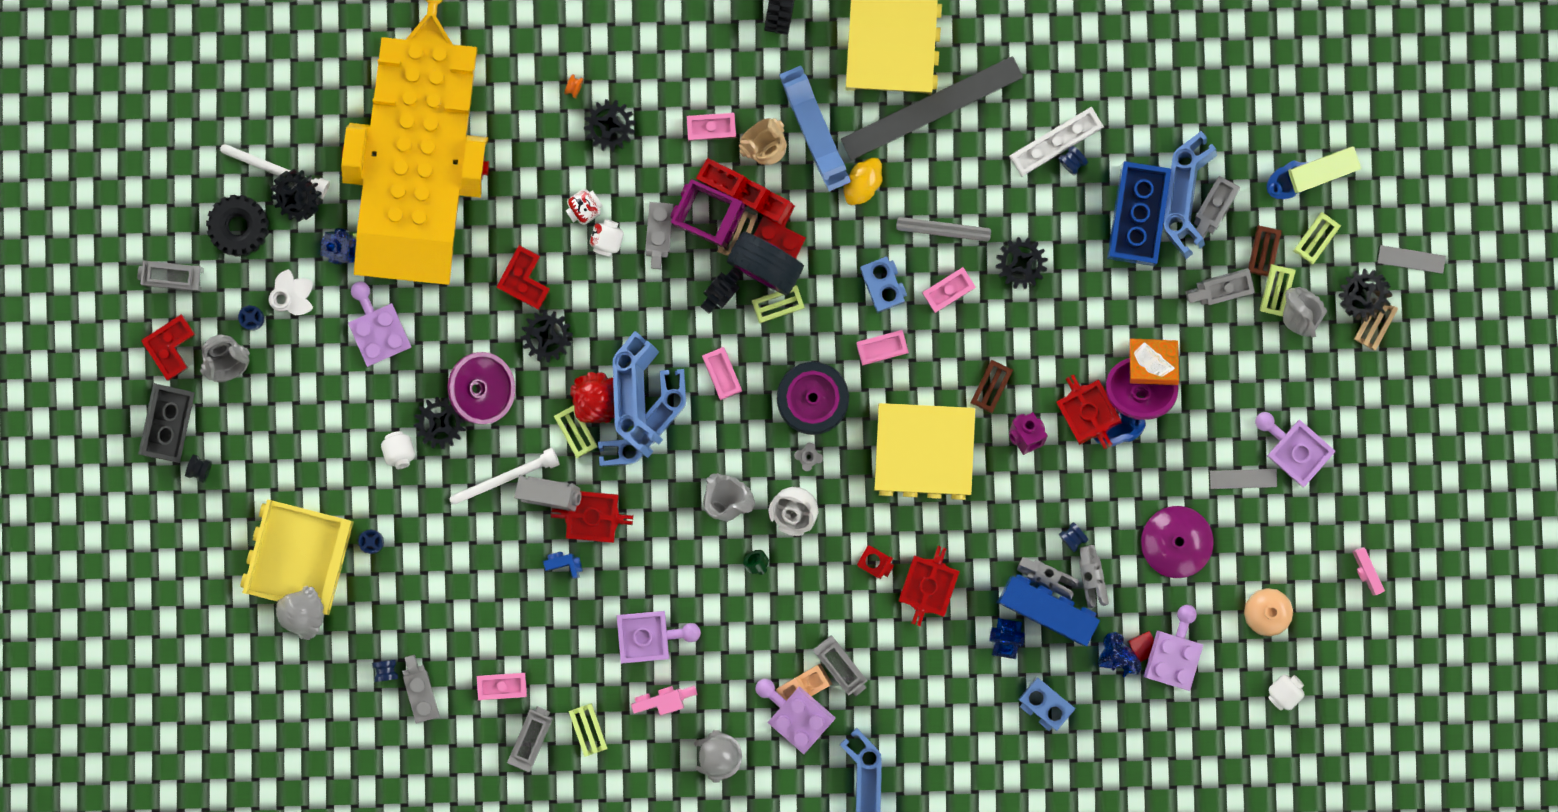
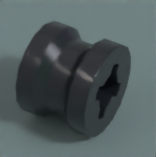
(198, 468)

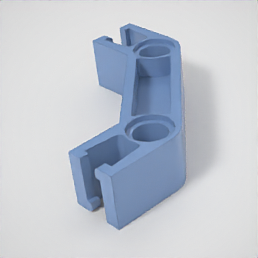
(814, 128)
(1182, 191)
(629, 391)
(657, 418)
(867, 776)

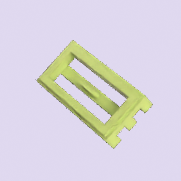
(1304, 254)
(1272, 310)
(758, 311)
(585, 449)
(595, 749)

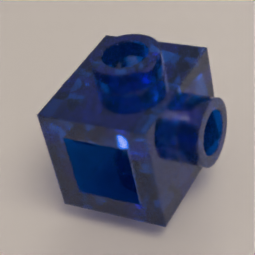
(338, 246)
(1006, 638)

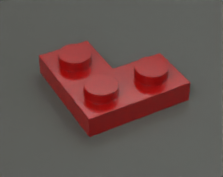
(780, 236)
(517, 279)
(163, 346)

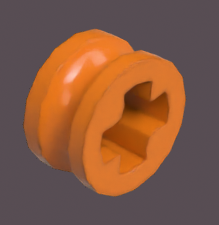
(573, 86)

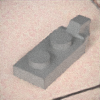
(1215, 206)
(658, 232)
(1222, 288)
(419, 691)

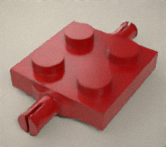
(1088, 412)
(594, 518)
(929, 586)

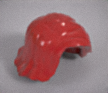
(593, 398)

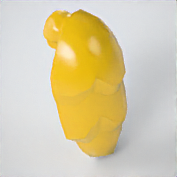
(865, 180)

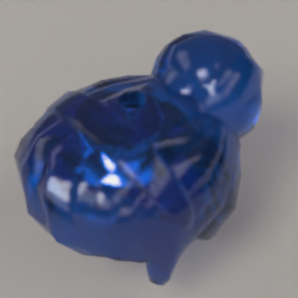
(1118, 655)

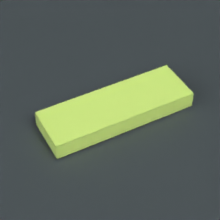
(1324, 169)

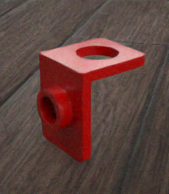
(884, 567)

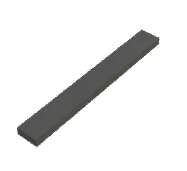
(931, 108)

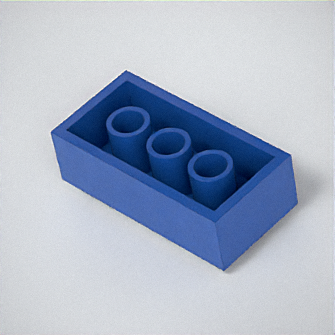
(1139, 213)
(1049, 611)

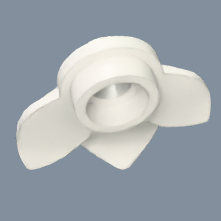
(295, 293)

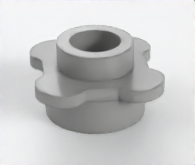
(808, 450)

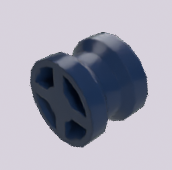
(1073, 160)
(247, 315)
(1073, 537)
(365, 541)
(384, 670)

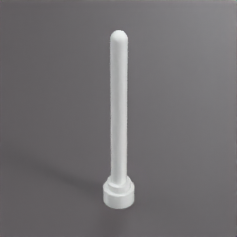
(323, 185)
(547, 459)

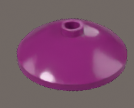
(493, 383)
(1123, 394)
(1160, 547)

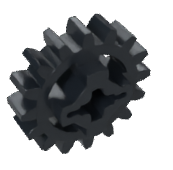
(620, 128)
(296, 195)
(1015, 253)
(721, 290)
(1354, 295)
(535, 332)
(432, 432)

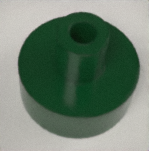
(756, 562)

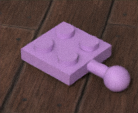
(379, 331)
(1299, 450)
(646, 636)
(1174, 658)
(799, 718)

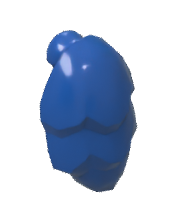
(1280, 184)
(1125, 431)

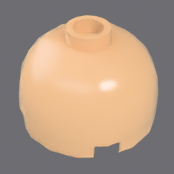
(1268, 612)

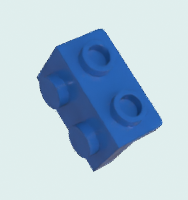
(558, 560)

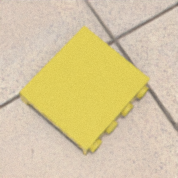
(893, 45)
(924, 450)
(296, 551)

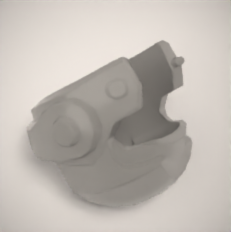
(223, 358)
(719, 756)

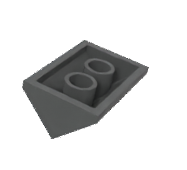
(166, 423)

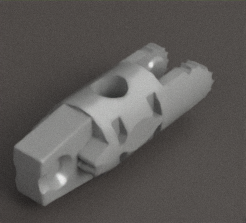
(1037, 572)
(1092, 576)

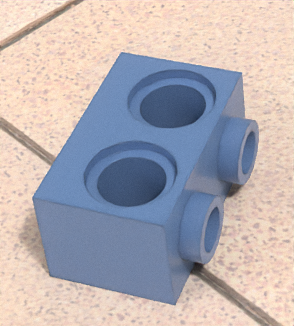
(877, 286)
(1049, 700)

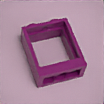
(728, 224)

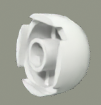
(794, 511)

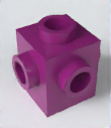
(1027, 432)

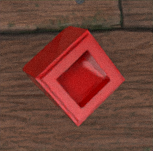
(1142, 645)

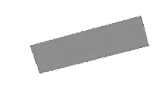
(1411, 259)
(1243, 478)

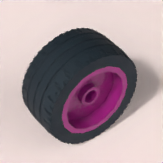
(765, 263)
(812, 416)

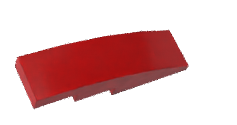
(750, 193)

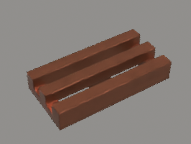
(1269, 231)
(982, 405)

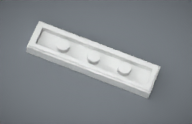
(1056, 141)

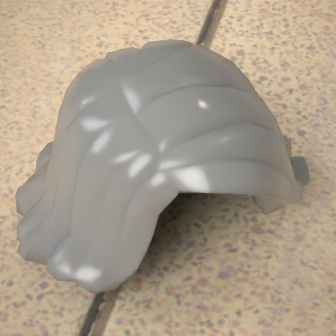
(1303, 311)
(727, 497)
(301, 612)

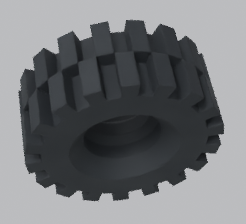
(779, 16)
(237, 207)

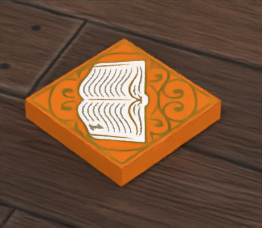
(1154, 361)

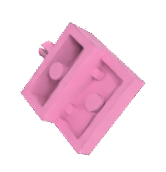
(666, 702)

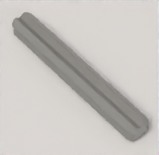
(943, 229)

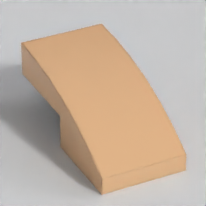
(811, 681)

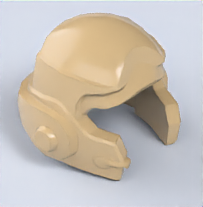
(764, 142)

